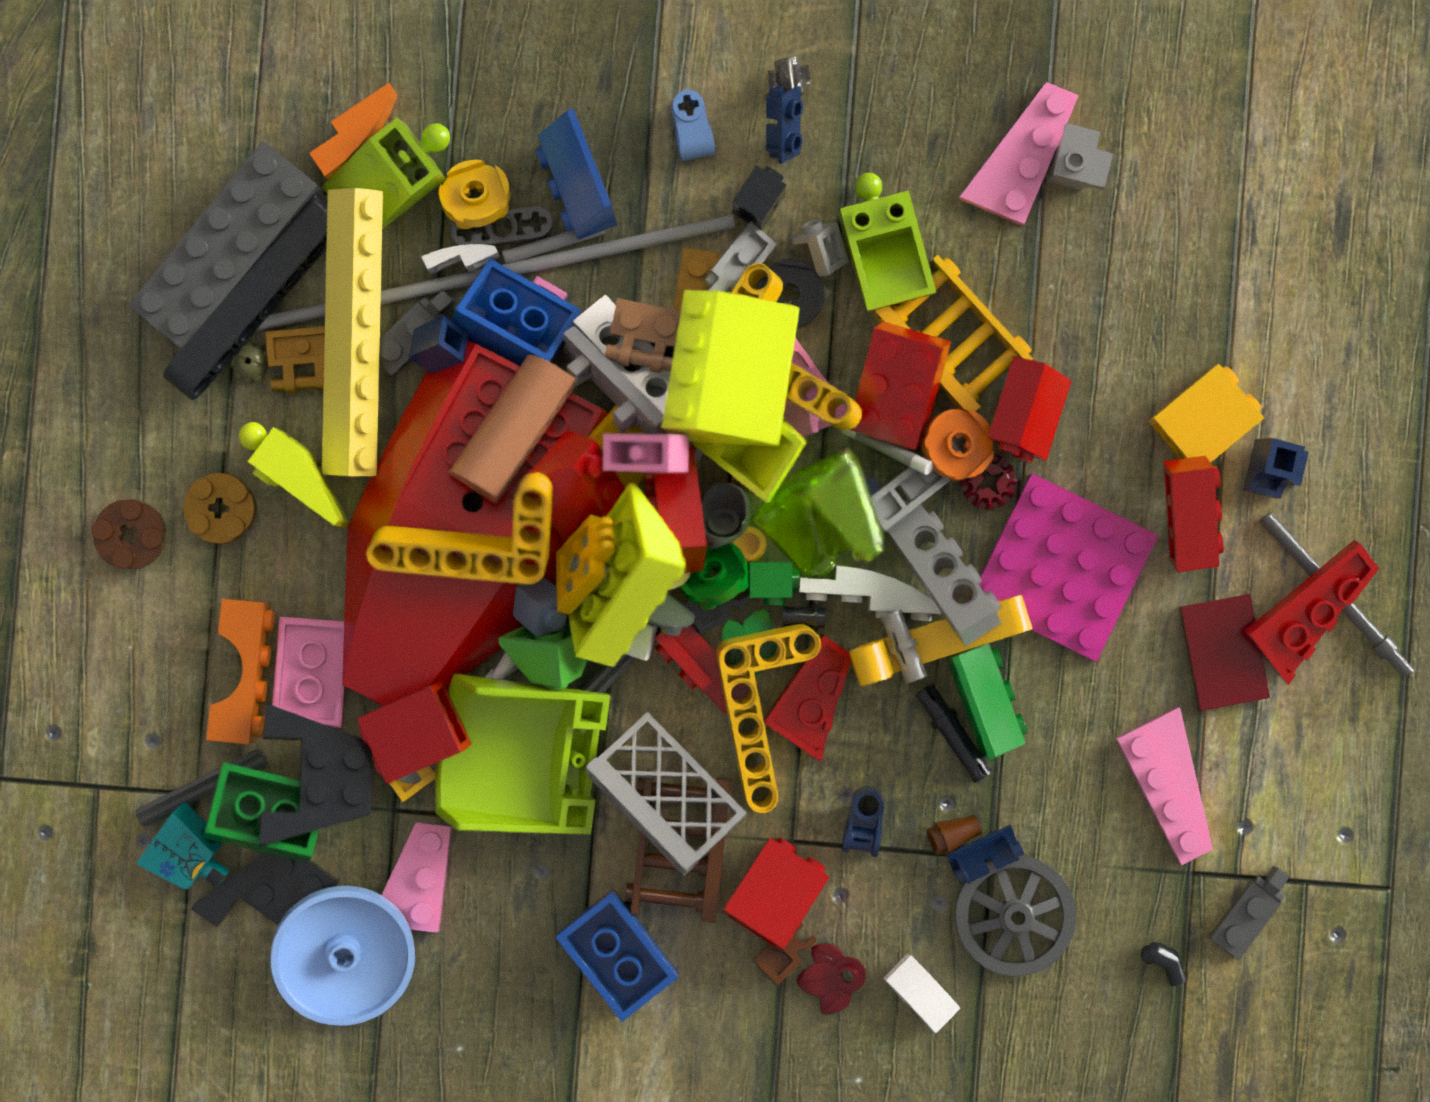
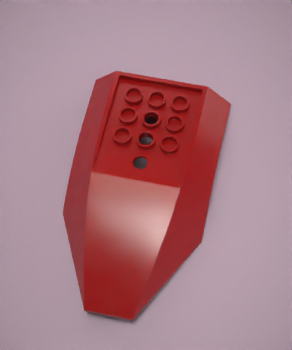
(423, 627)

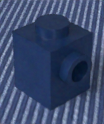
(438, 344)

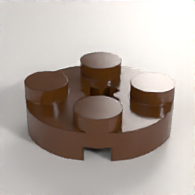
(149, 538)

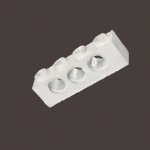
(596, 325)

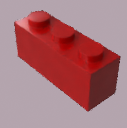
(1192, 513)

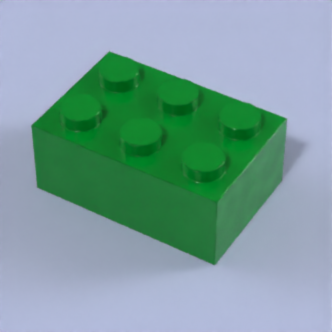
(237, 807)

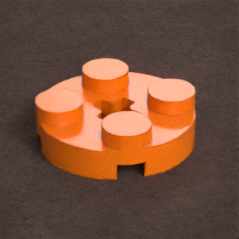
(939, 450)

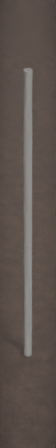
(519, 267)

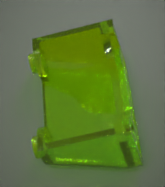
(823, 514)

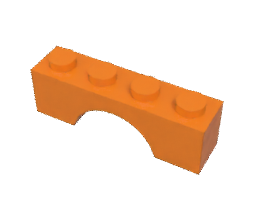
(246, 628)

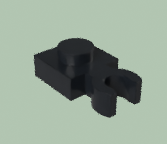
(708, 619)

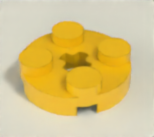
(481, 210)

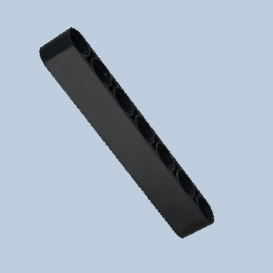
(251, 301)

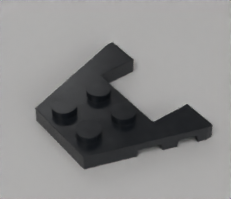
(332, 777)
(268, 885)

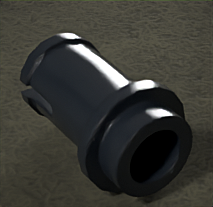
(810, 616)

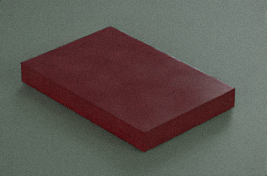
(1221, 655)

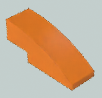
(354, 130)

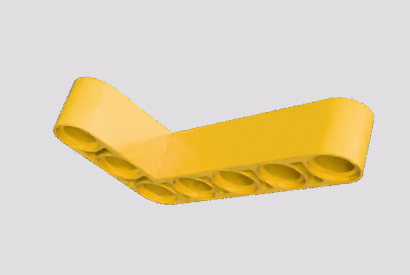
(800, 381)
(474, 546)
(935, 640)
(750, 705)

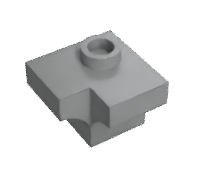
(1077, 160)

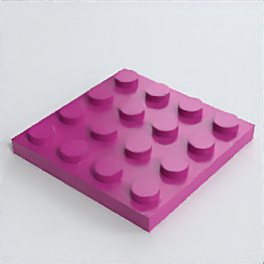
(1068, 565)

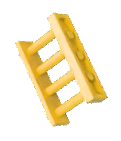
(960, 395)

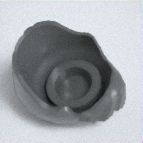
(725, 513)

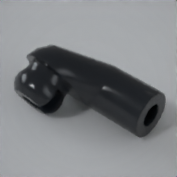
(1167, 958)

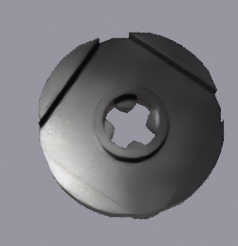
(805, 282)

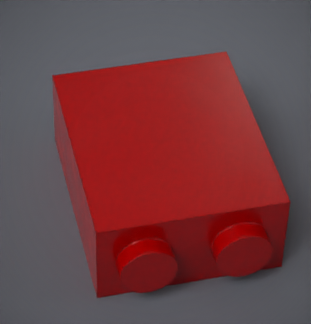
(1029, 409)
(413, 732)
(776, 893)

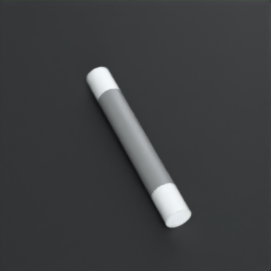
(894, 451)

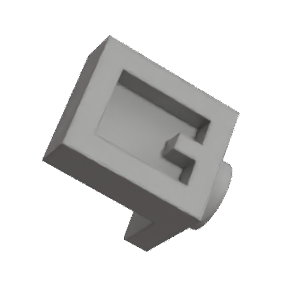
(824, 245)

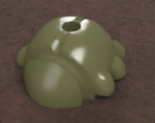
(257, 366)

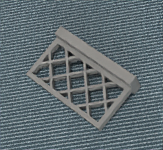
(643, 815)

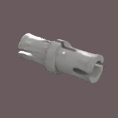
(903, 646)

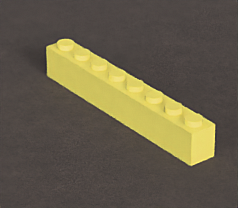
(352, 332)

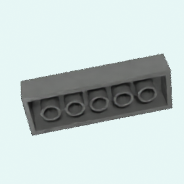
(224, 244)

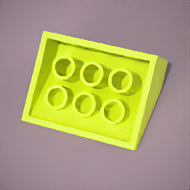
(730, 369)
(636, 581)

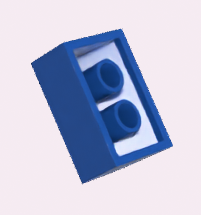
(575, 177)
(514, 315)

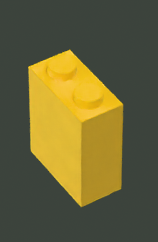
(1207, 415)

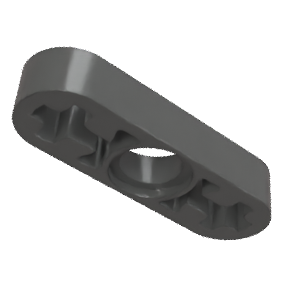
(526, 216)

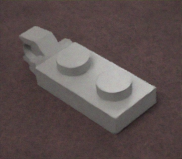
(748, 248)

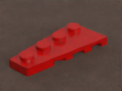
(1301, 618)

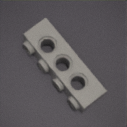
(968, 619)

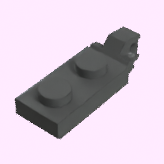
(396, 342)
(1250, 913)

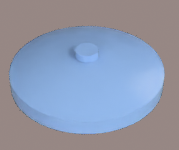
(342, 955)

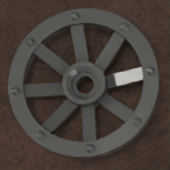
(1005, 910)

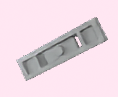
(632, 403)
(914, 485)

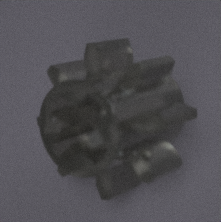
(789, 74)

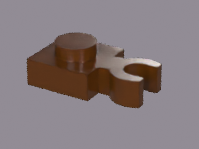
(778, 964)

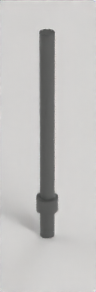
(1383, 645)

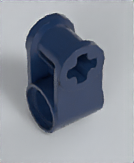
(863, 824)

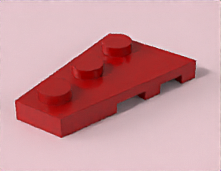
(810, 698)

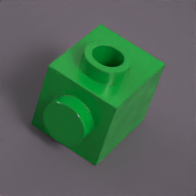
(772, 581)

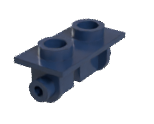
(784, 138)
(970, 860)

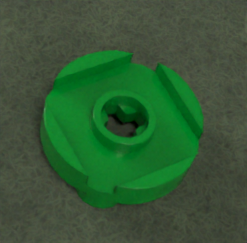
(725, 585)

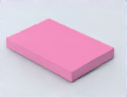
(310, 669)

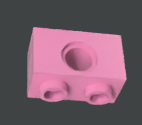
(645, 453)

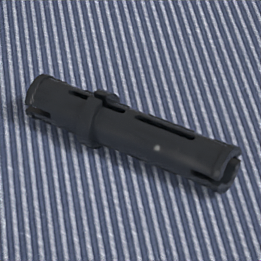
(953, 732)

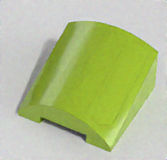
(522, 759)

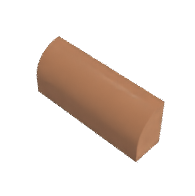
(513, 427)

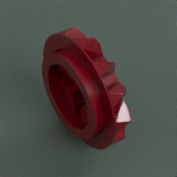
(1004, 486)

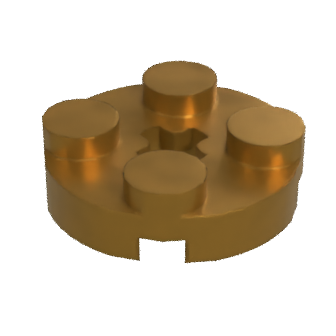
(232, 523)

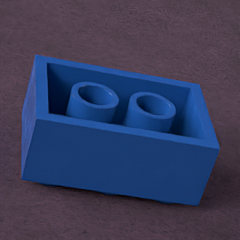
(617, 955)

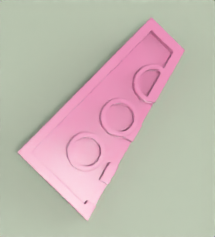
(1019, 163)
(1166, 775)

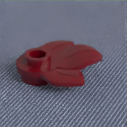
(826, 977)

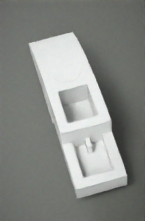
(883, 592)

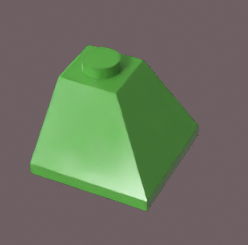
(544, 658)

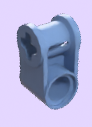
(692, 132)

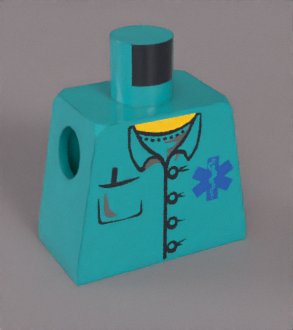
(181, 853)

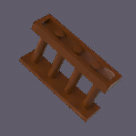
(707, 866)

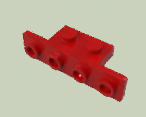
(698, 664)

